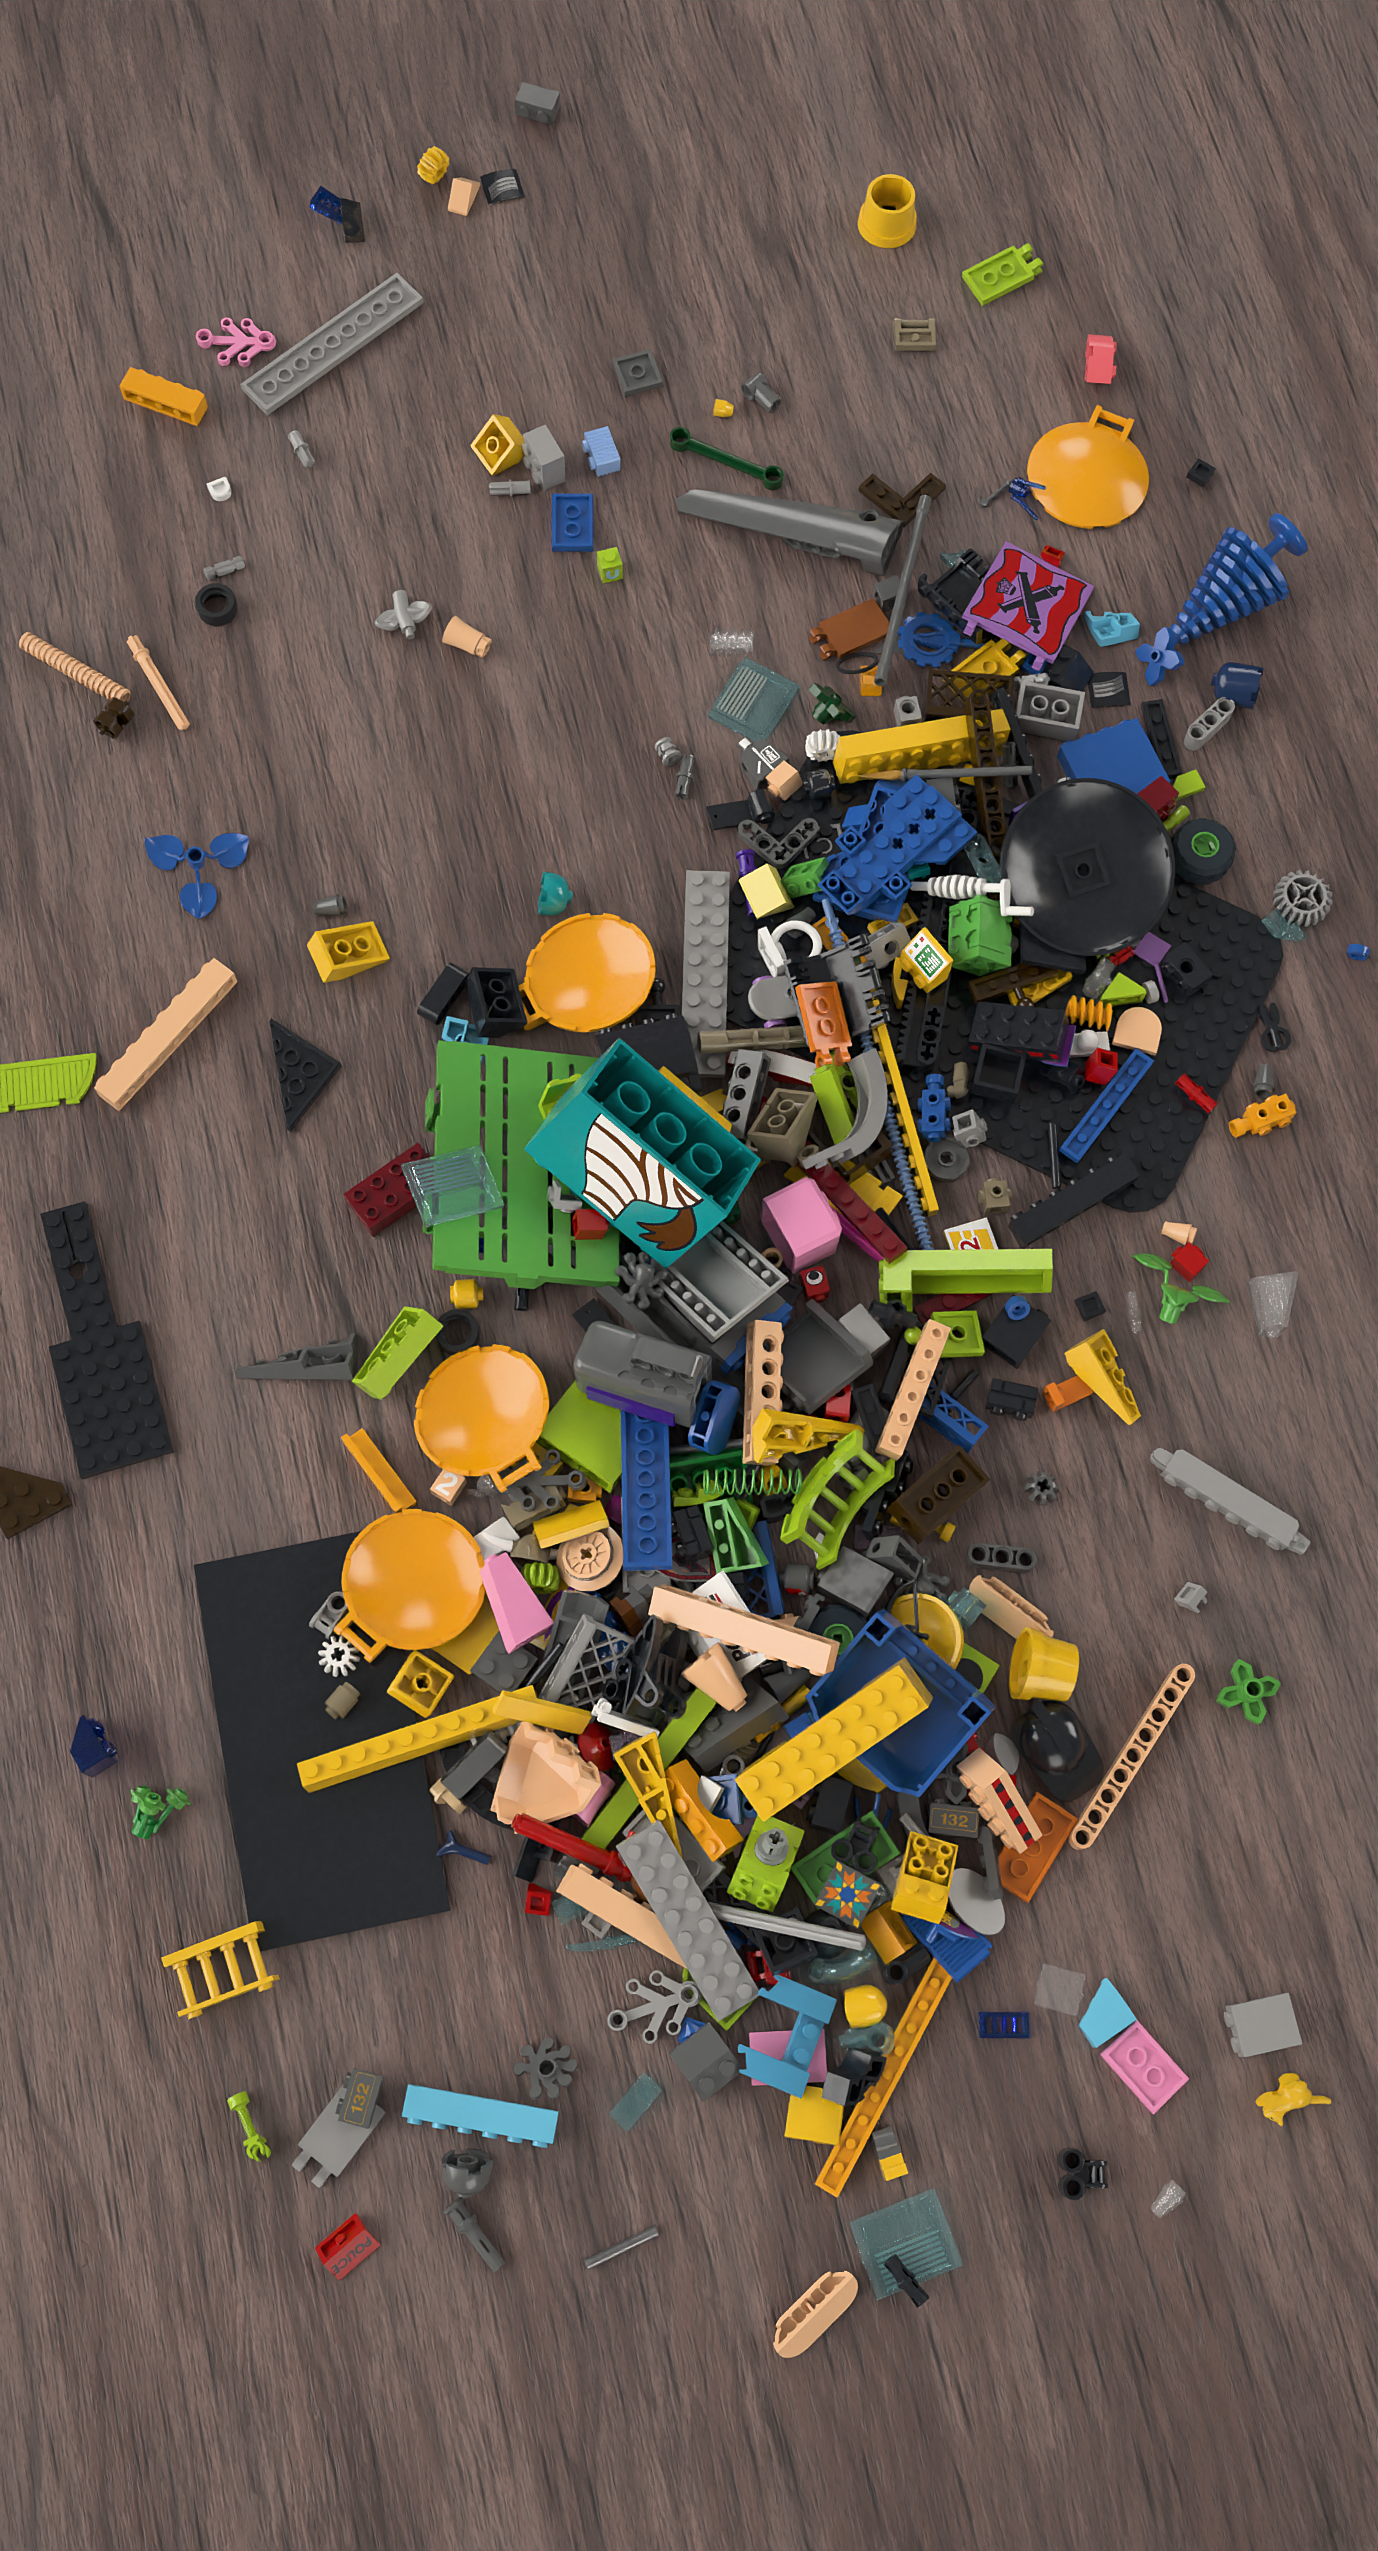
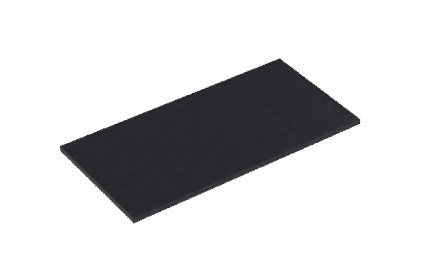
(332, 1855)

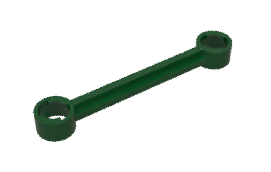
(726, 458)

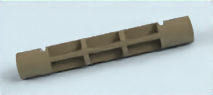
(750, 1039)

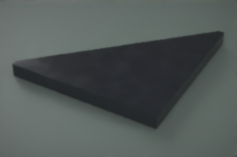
(301, 1072)

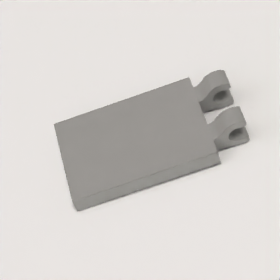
(333, 2141)

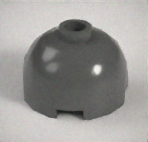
(466, 2172)

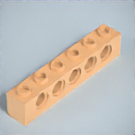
(755, 1379)
(912, 1390)

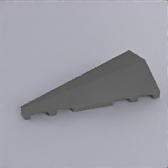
(328, 1361)

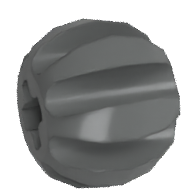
(1034, 1487)

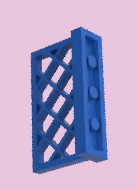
(769, 1574)

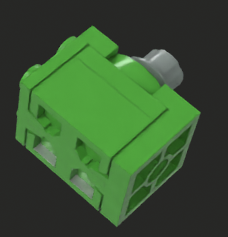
(980, 936)

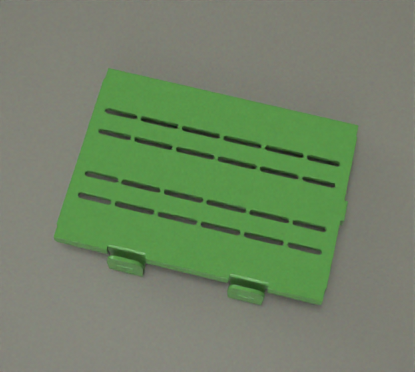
(457, 1126)

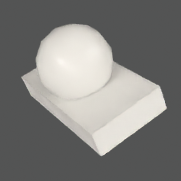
(1087, 1041)

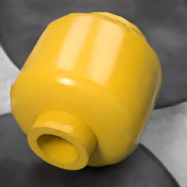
(466, 1294)

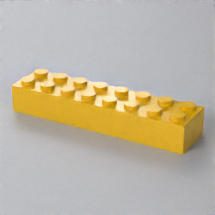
(911, 747)

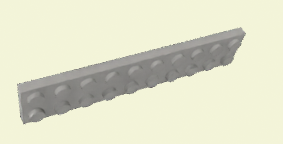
(331, 344)
(706, 961)

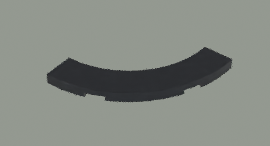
(478, 1797)

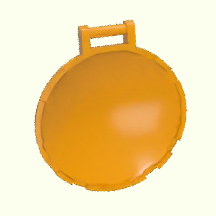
(1089, 472)
(588, 973)
(483, 1413)
(411, 1582)

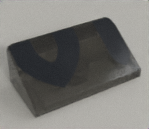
(352, 221)

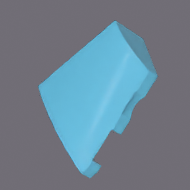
(1112, 627)
(461, 1031)
(1105, 2015)

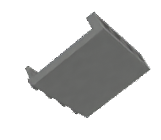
(819, 1359)

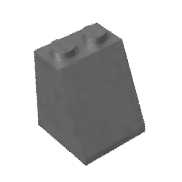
(854, 1581)

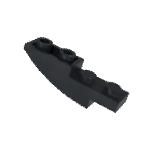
(876, 1505)

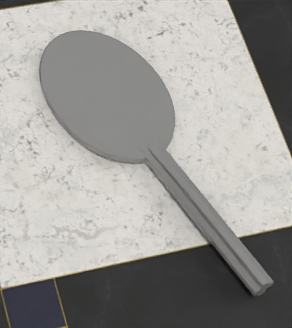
(969, 1897)

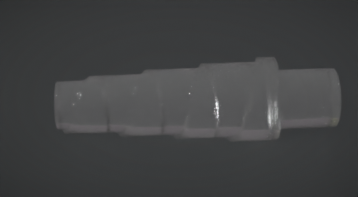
(1133, 1312)

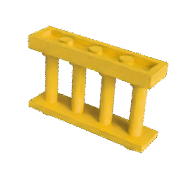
(202, 1953)

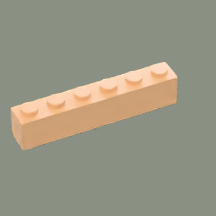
(617, 1909)

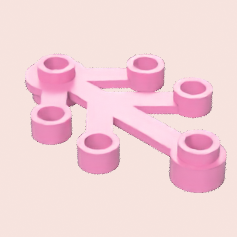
(238, 341)

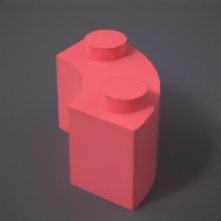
(1100, 359)

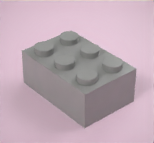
(1049, 710)

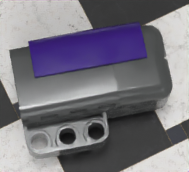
(641, 1374)

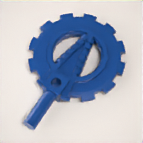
(945, 640)

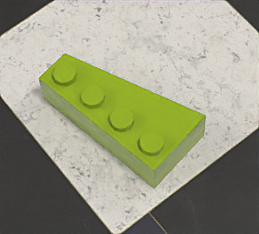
(396, 1351)

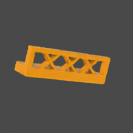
(379, 1471)

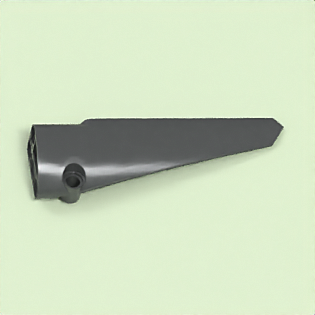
(803, 525)

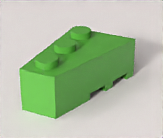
(732, 1537)

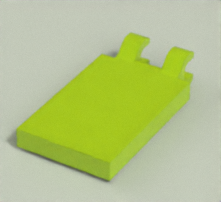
(1002, 273)

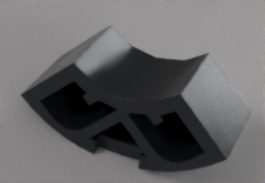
(853, 2077)

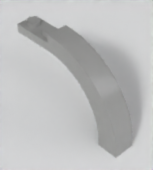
(871, 1111)

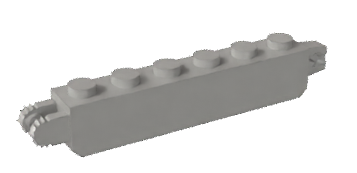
(1230, 1499)

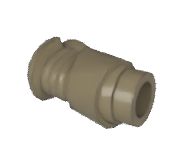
(960, 1081)

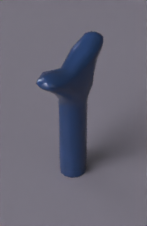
(453, 1847)

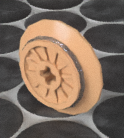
(597, 1571)

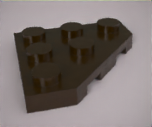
(28, 1500)

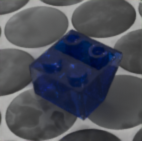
(91, 1749)

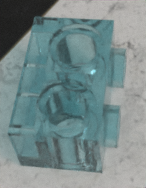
(965, 1606)

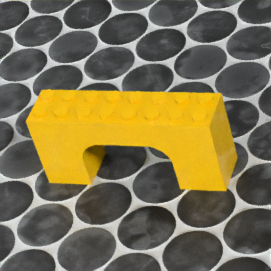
(834, 1739)

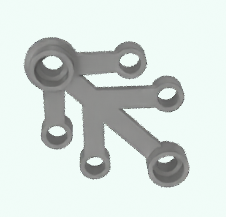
(658, 2004)

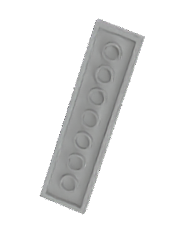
(688, 1920)

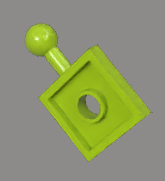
(964, 1322)

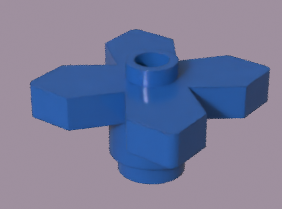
(1160, 656)

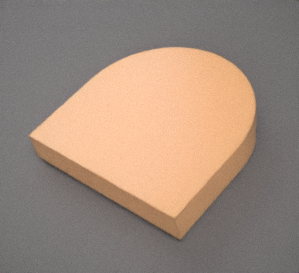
(1138, 1030)

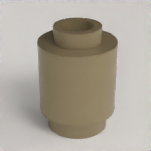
(341, 1700)

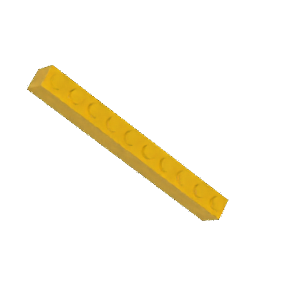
(404, 1744)

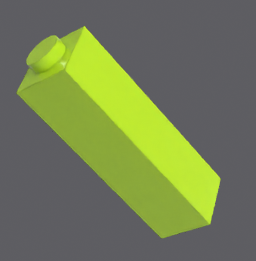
(833, 1102)

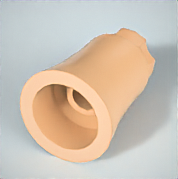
(466, 638)

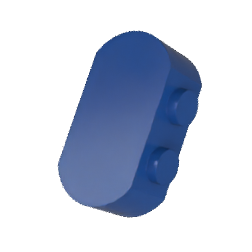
(714, 1417)

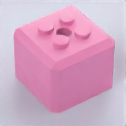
(801, 1224)

